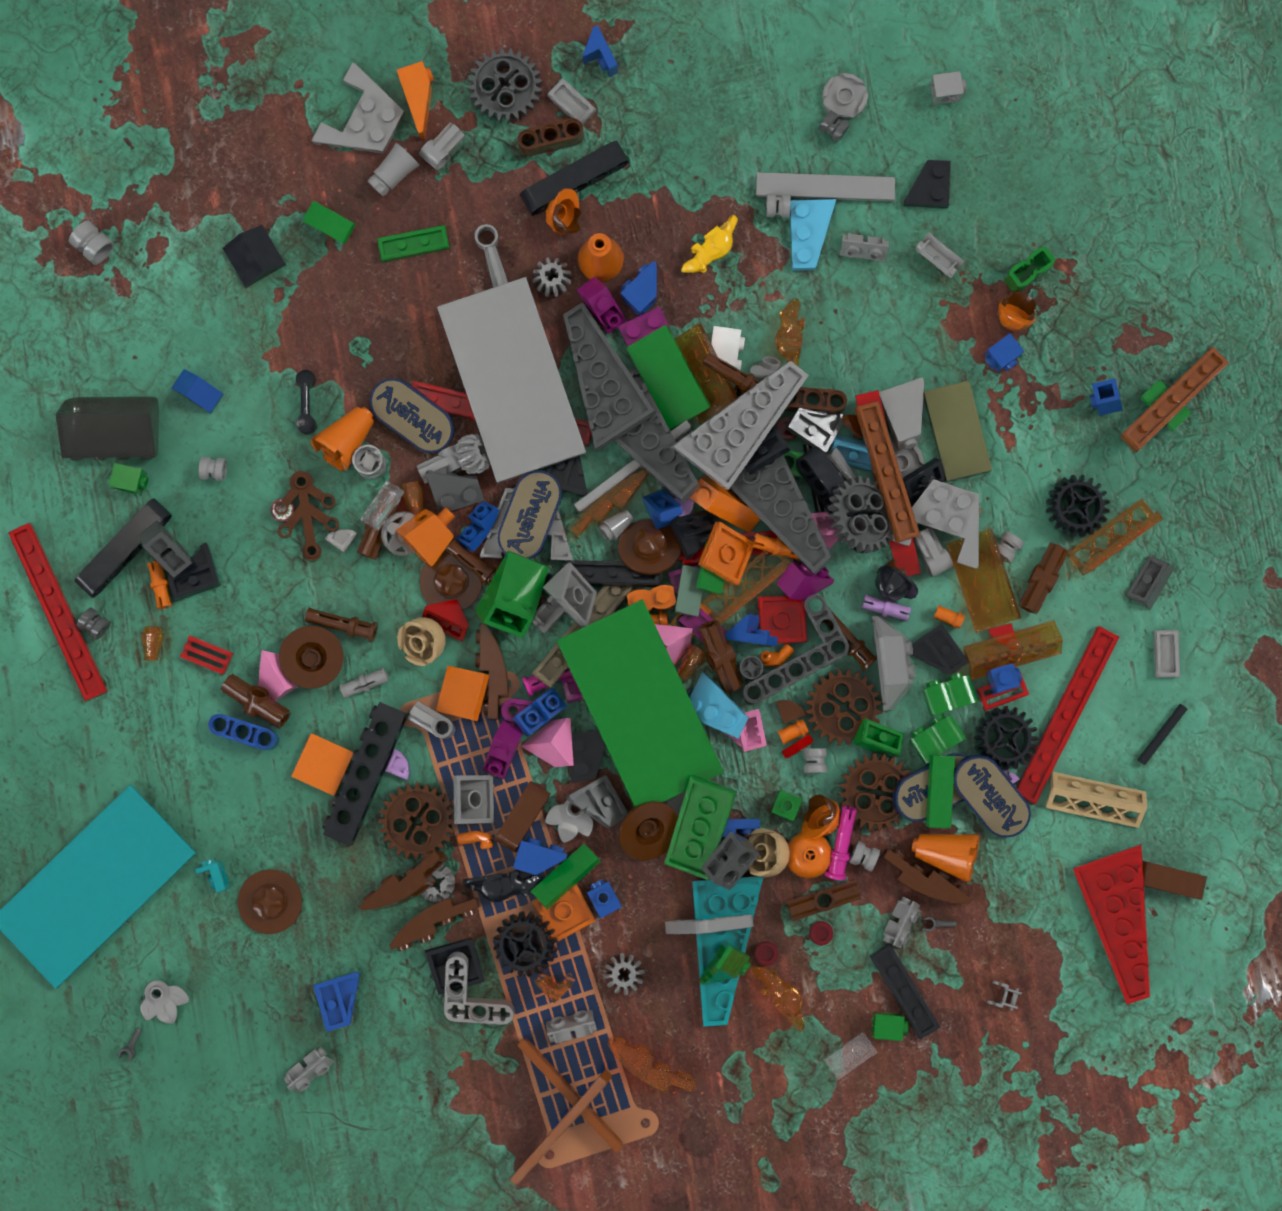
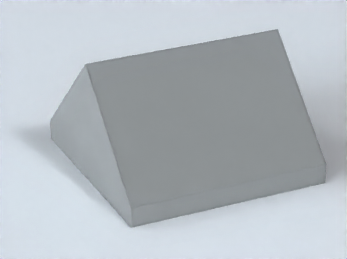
(572, 594)
(473, 799)

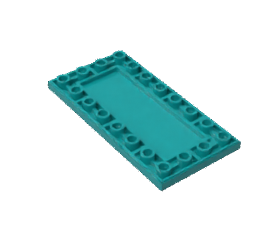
(94, 886)

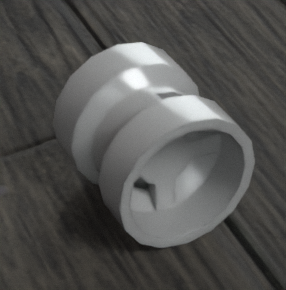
(784, 204)
(212, 468)
(1009, 545)
(815, 755)
(868, 860)

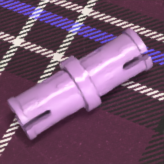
(886, 608)

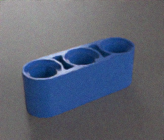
(232, 729)

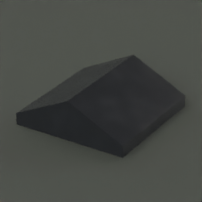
(253, 255)
(437, 961)

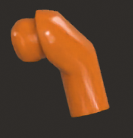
(776, 659)
(475, 836)

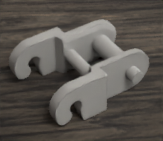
(1014, 997)

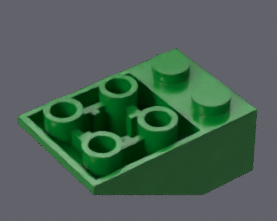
(513, 594)

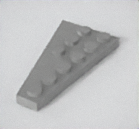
(734, 433)

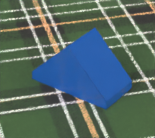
(197, 390)

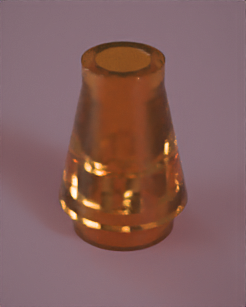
(413, 496)
(152, 641)
(691, 661)

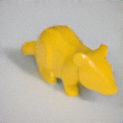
(716, 246)

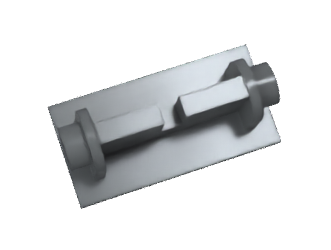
(854, 247)
(939, 255)
(547, 615)
(900, 931)
(560, 1027)
(300, 1078)

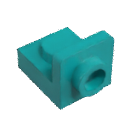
(218, 878)

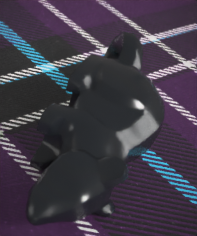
(499, 888)

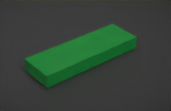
(413, 243)
(940, 791)
(565, 876)

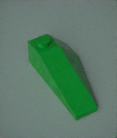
(726, 964)

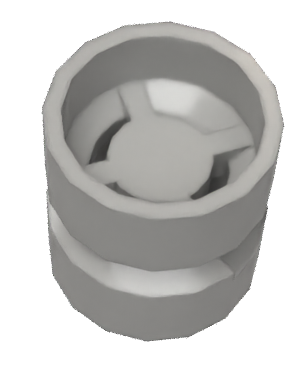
(87, 239)
(369, 462)

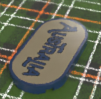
(412, 415)
(530, 514)
(912, 791)
(992, 795)

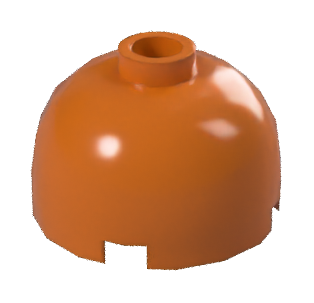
(804, 867)

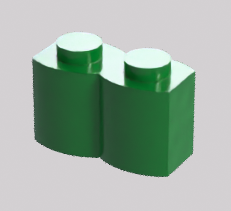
(1031, 269)
(949, 695)
(937, 738)

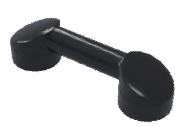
(305, 422)

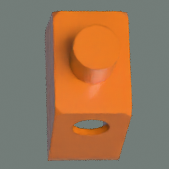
(427, 534)

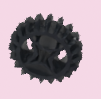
(1074, 498)
(999, 729)
(534, 948)

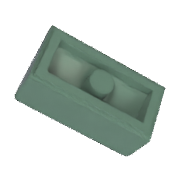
(689, 595)

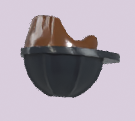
(894, 583)

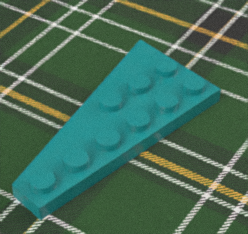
(717, 902)

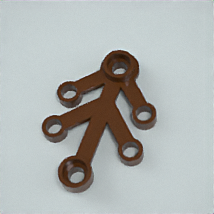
(305, 511)

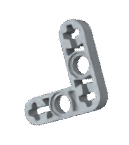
(708, 925)
(461, 1000)

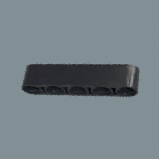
(575, 176)
(820, 476)
(120, 549)

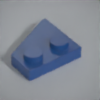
(337, 1000)

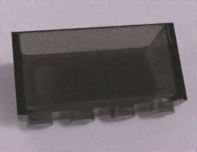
(108, 427)

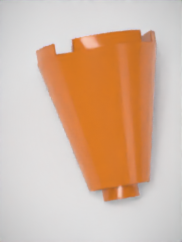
(600, 258)
(343, 437)
(948, 852)

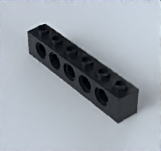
(348, 832)

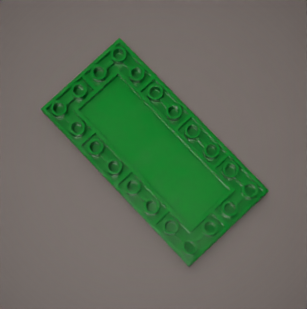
(639, 704)

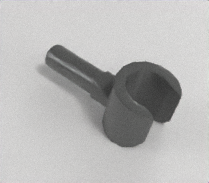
(938, 923)
(130, 1047)

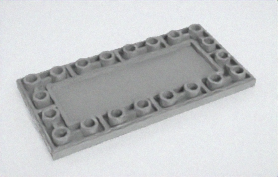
(511, 380)

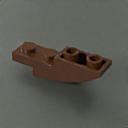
(491, 661)
(932, 885)
(398, 890)
(424, 924)

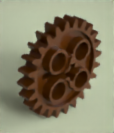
(856, 690)
(880, 772)
(398, 809)

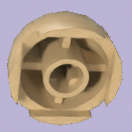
(421, 640)
(773, 853)

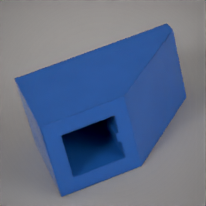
(642, 291)
(536, 858)

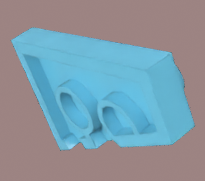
(808, 229)
(716, 708)

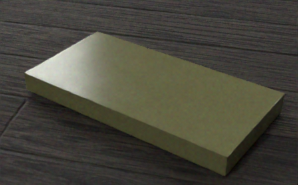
(957, 431)

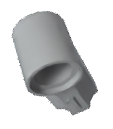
(438, 151)
(443, 463)
(935, 557)
(430, 720)

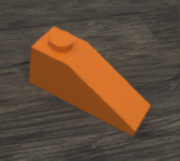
(418, 92)
(724, 504)

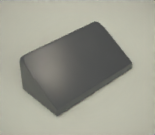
(1150, 582)

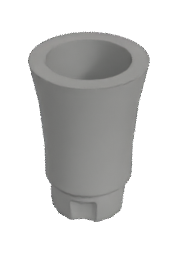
(392, 170)

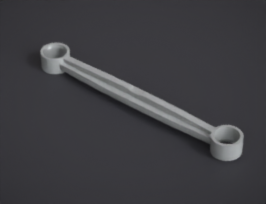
(492, 257)

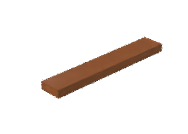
(1174, 399)
(887, 472)
(570, 1094)
(561, 1127)

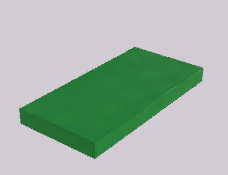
(668, 377)
(699, 825)

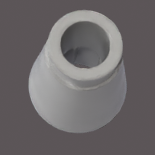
(615, 525)

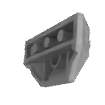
(894, 662)

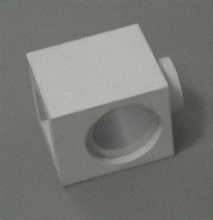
(947, 88)

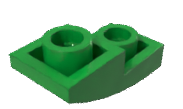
(329, 222)

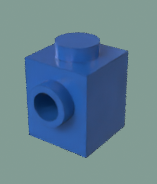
(1003, 354)
(1106, 397)
(1004, 678)
(603, 898)

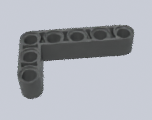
(804, 659)

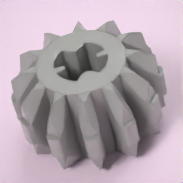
(546, 271)
(472, 454)
(632, 974)

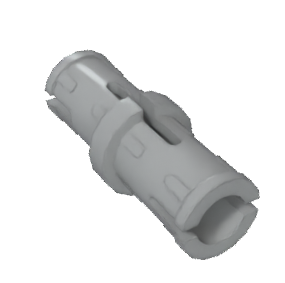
(364, 683)

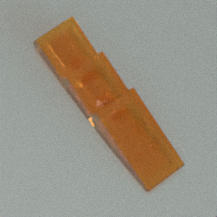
(616, 497)

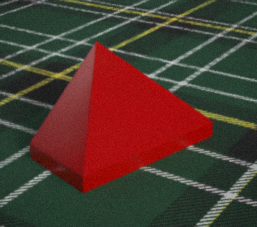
(449, 617)

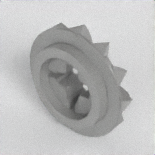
(446, 886)

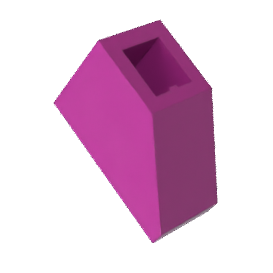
(601, 304)
(800, 582)
(503, 749)

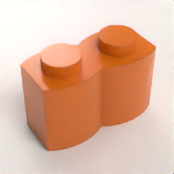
(658, 599)

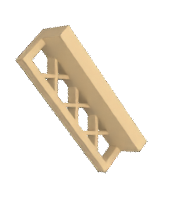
(1098, 795)

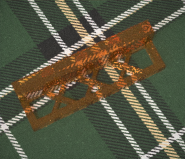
(1131, 534)
(751, 592)
(1014, 648)
(551, 987)

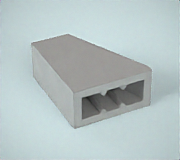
(903, 412)

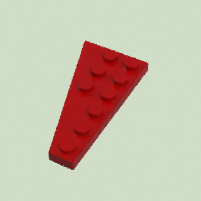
(1117, 904)

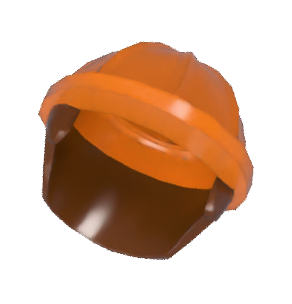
(564, 212)
(1017, 311)
(821, 817)

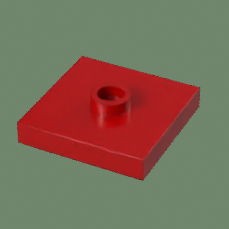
(783, 618)

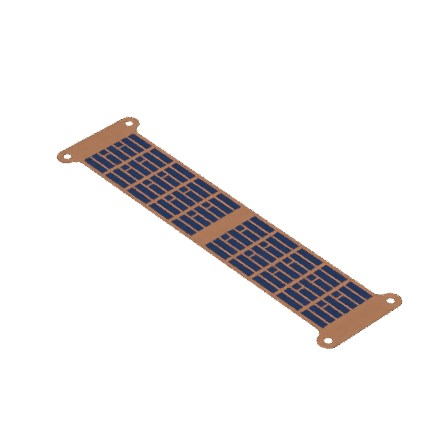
(577, 1059)

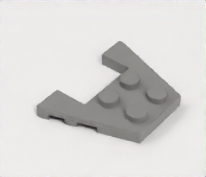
(372, 121)
(953, 512)
(559, 545)

